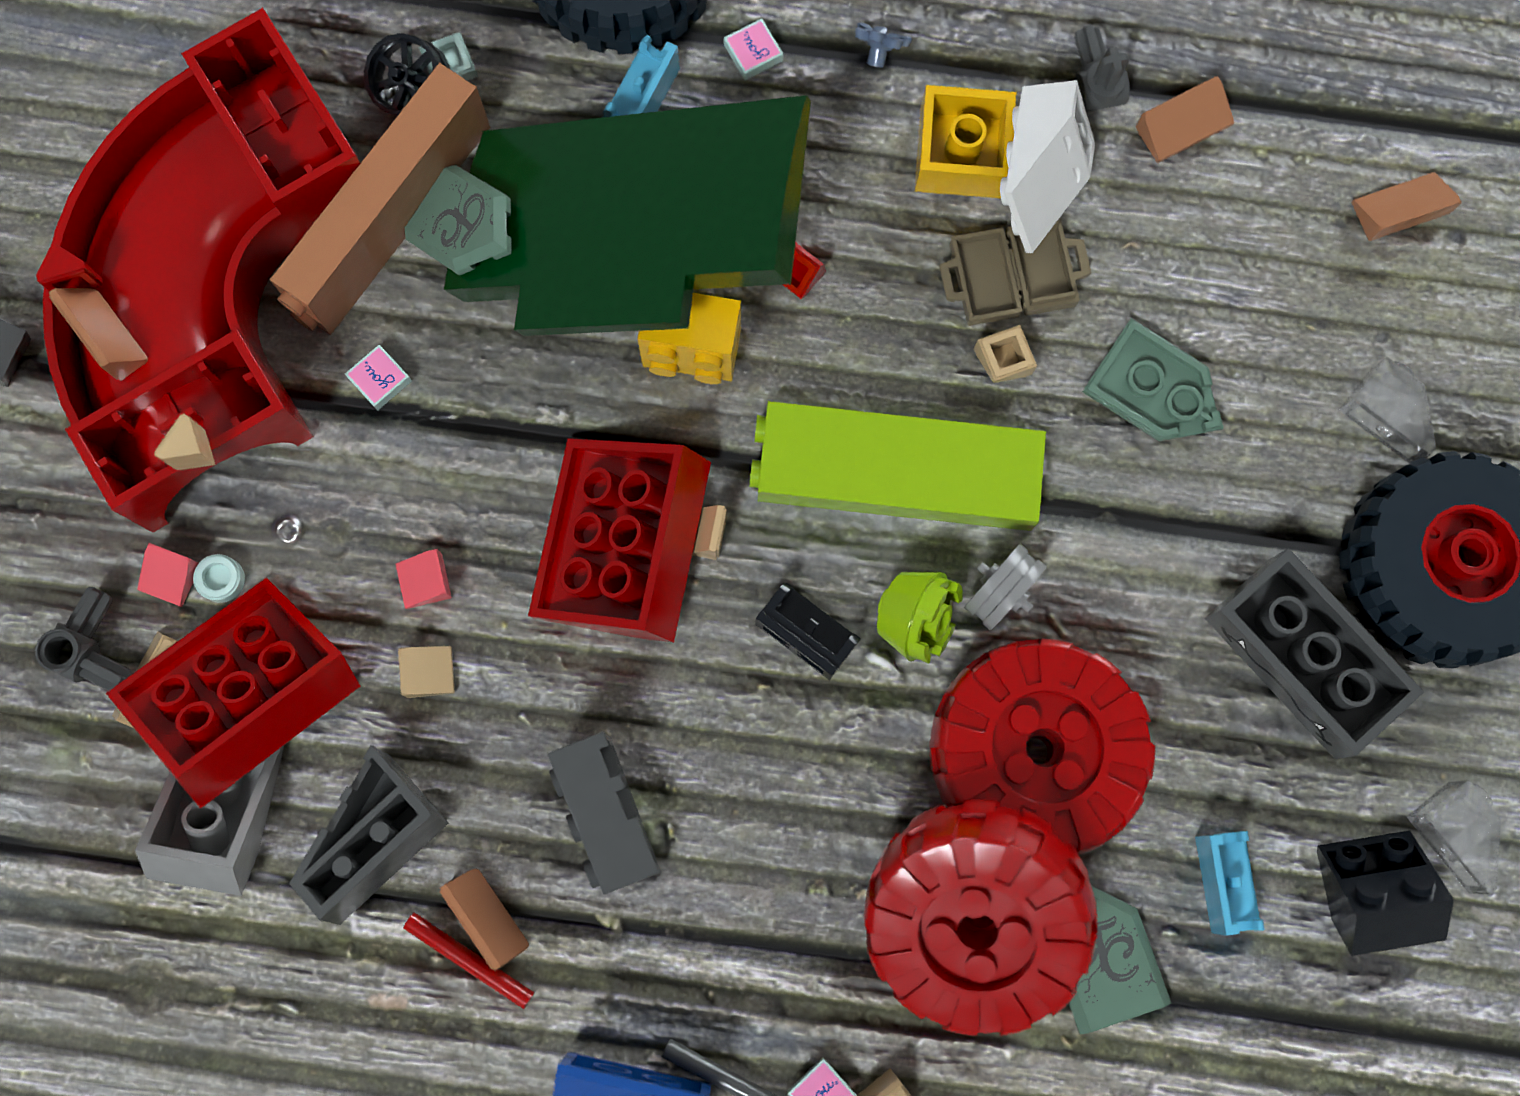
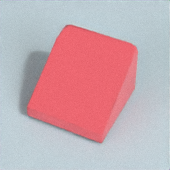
(166, 575)
(423, 579)

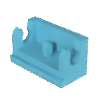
(645, 80)
(1228, 883)

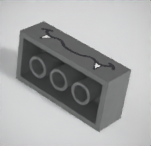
(1314, 655)

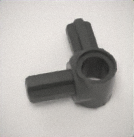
(1103, 72)
(86, 657)

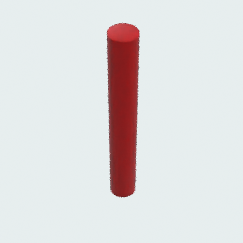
(468, 960)

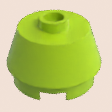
(918, 613)

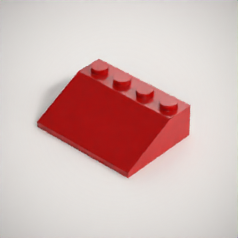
(621, 537)
(234, 691)

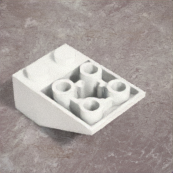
(1046, 158)

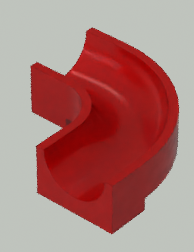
(185, 227)

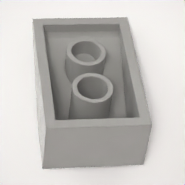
(212, 844)

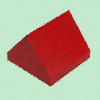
(66, 270)
(805, 272)

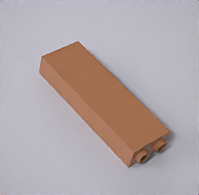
(378, 200)

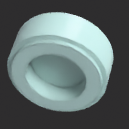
(219, 578)

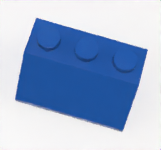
(595, 1076)

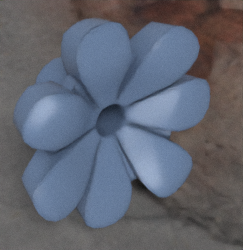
(880, 42)

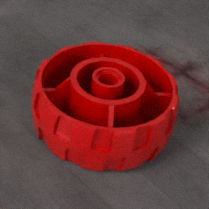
(1075, 706)
(980, 918)

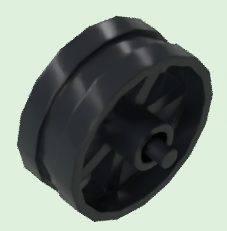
(405, 75)

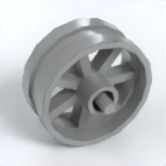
(1005, 587)

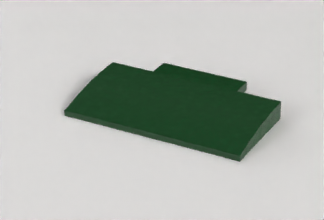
(639, 212)

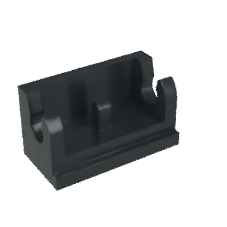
(806, 631)

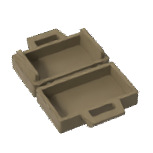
(993, 274)

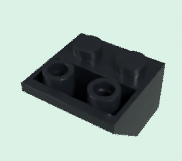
(1384, 893)

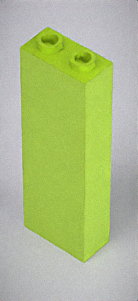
(899, 466)

